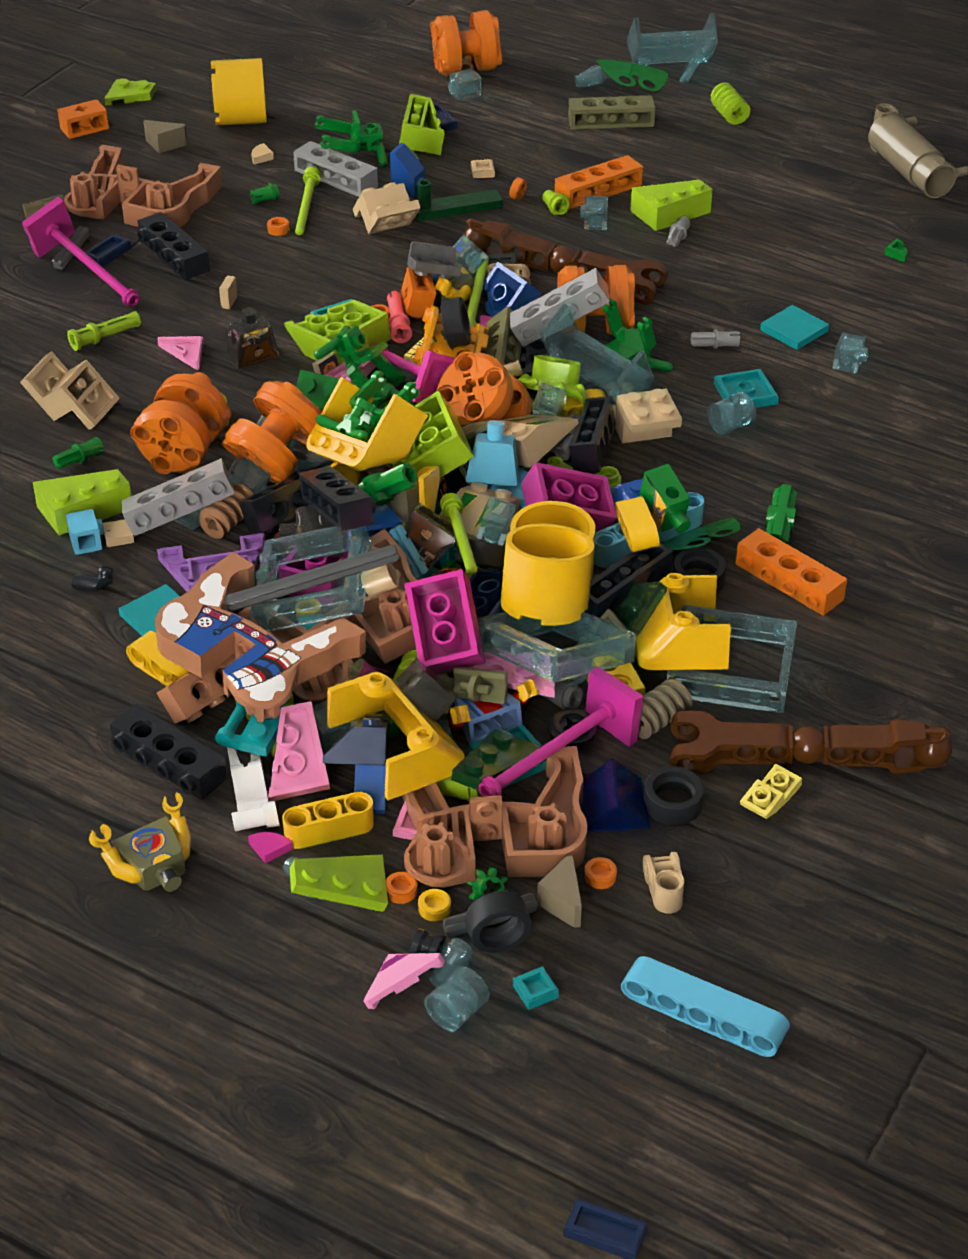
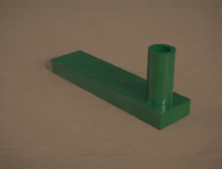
(455, 204)

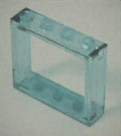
(317, 605)
(601, 646)
(740, 690)

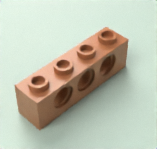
(179, 698)

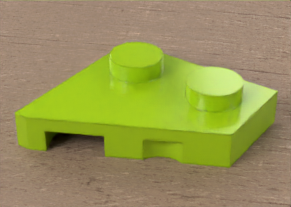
(130, 91)

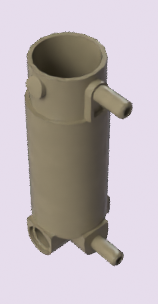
(911, 152)

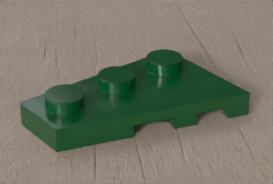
(492, 757)

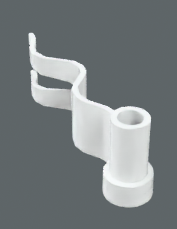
(251, 794)

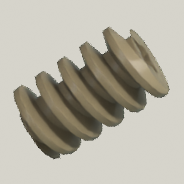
(661, 705)

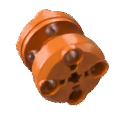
(480, 41)
(621, 289)
(483, 390)
(287, 417)
(181, 423)

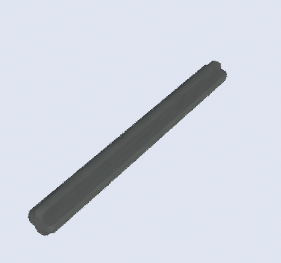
(312, 578)

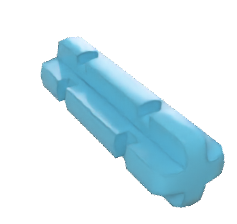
(417, 567)

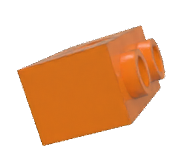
(83, 119)
(417, 293)

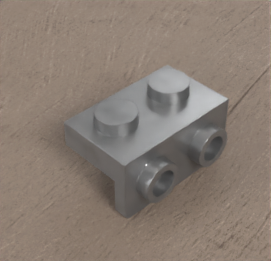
(433, 258)

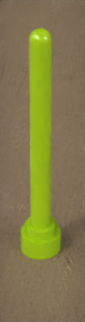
(311, 178)
(476, 292)
(452, 507)

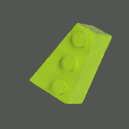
(421, 127)
(665, 203)
(77, 493)

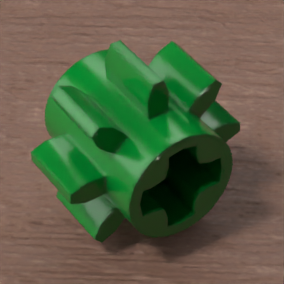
(479, 883)

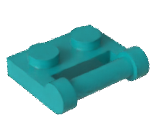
(256, 737)

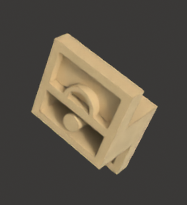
(386, 208)
(70, 390)
(645, 415)

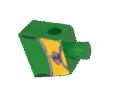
(666, 499)

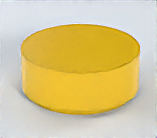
(434, 905)

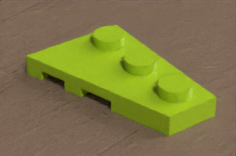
(343, 880)

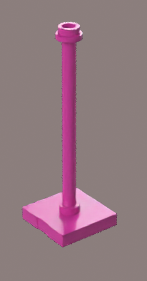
(53, 226)
(428, 373)
(610, 706)

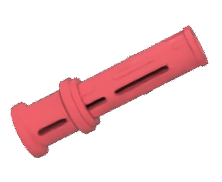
(398, 321)

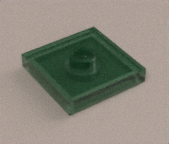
(640, 605)

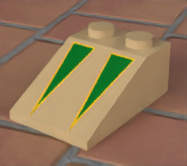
(537, 435)
(475, 500)

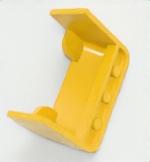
(387, 444)
(676, 637)
(431, 748)

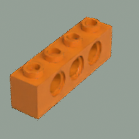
(600, 180)
(791, 571)

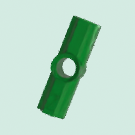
(385, 485)
(782, 513)

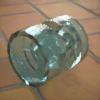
(731, 413)
(457, 998)

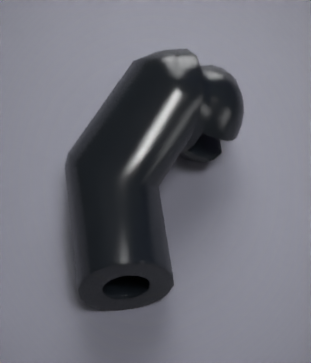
(94, 583)

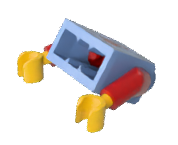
(482, 717)

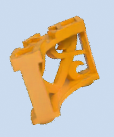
(434, 328)

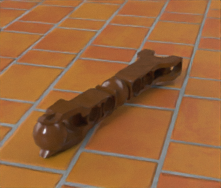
(544, 255)
(774, 743)

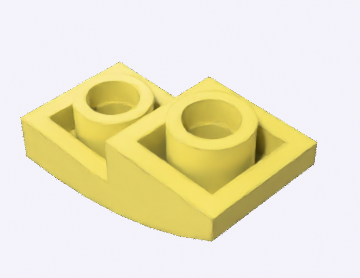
(772, 792)

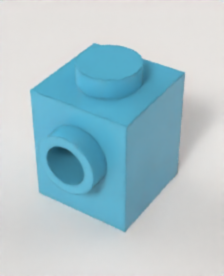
(84, 531)

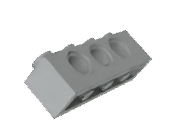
(336, 168)
(580, 294)
(177, 497)

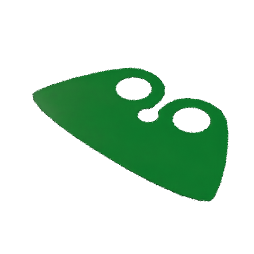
(619, 68)
(682, 540)

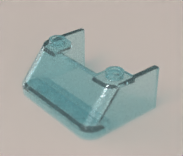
(669, 46)
(598, 362)

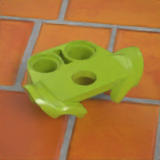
(558, 373)

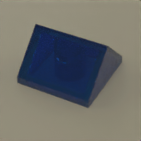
(614, 799)

